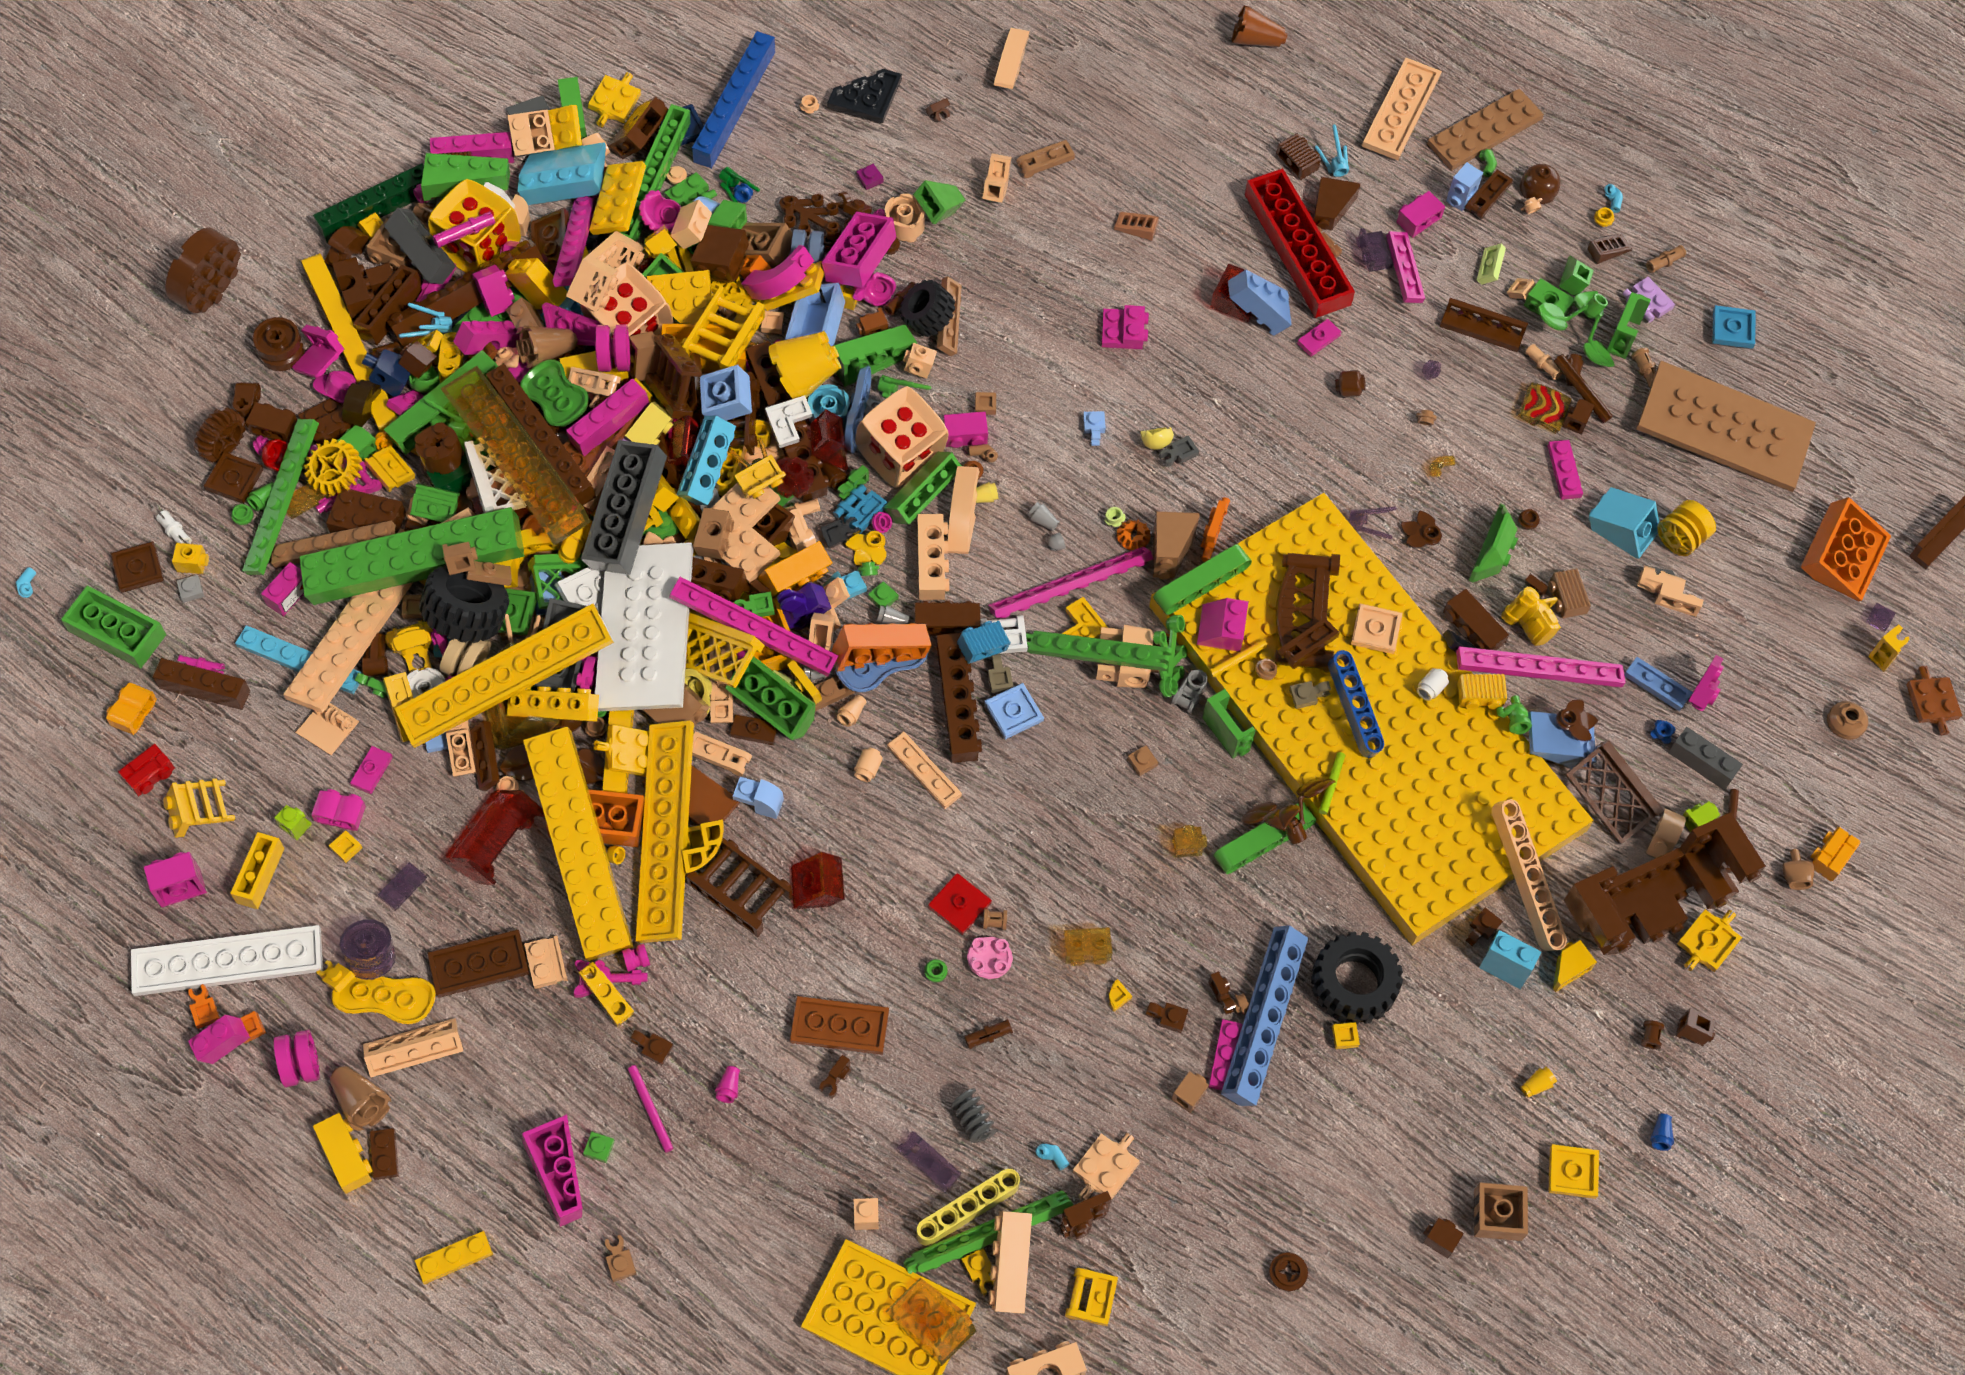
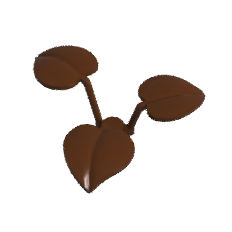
(518, 766)
(1285, 817)

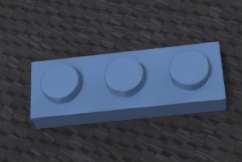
(1658, 684)

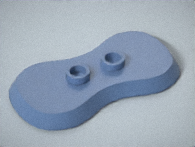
(858, 403)
(872, 674)

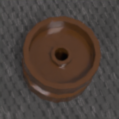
(278, 343)

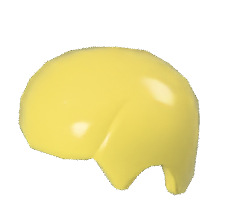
(1157, 438)

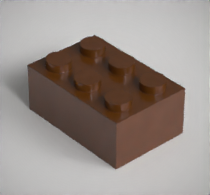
(360, 509)

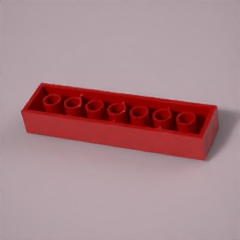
(1299, 243)

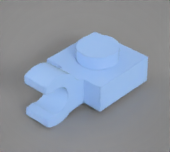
(1094, 424)

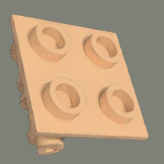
(328, 728)

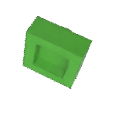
(883, 595)
(598, 1147)

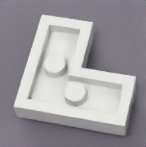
(782, 419)

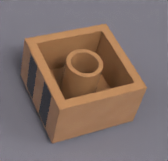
(1501, 1211)

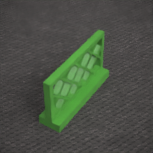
(548, 564)

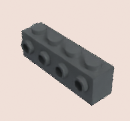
(419, 246)

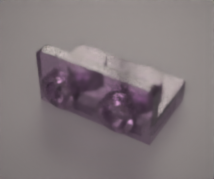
(1374, 250)

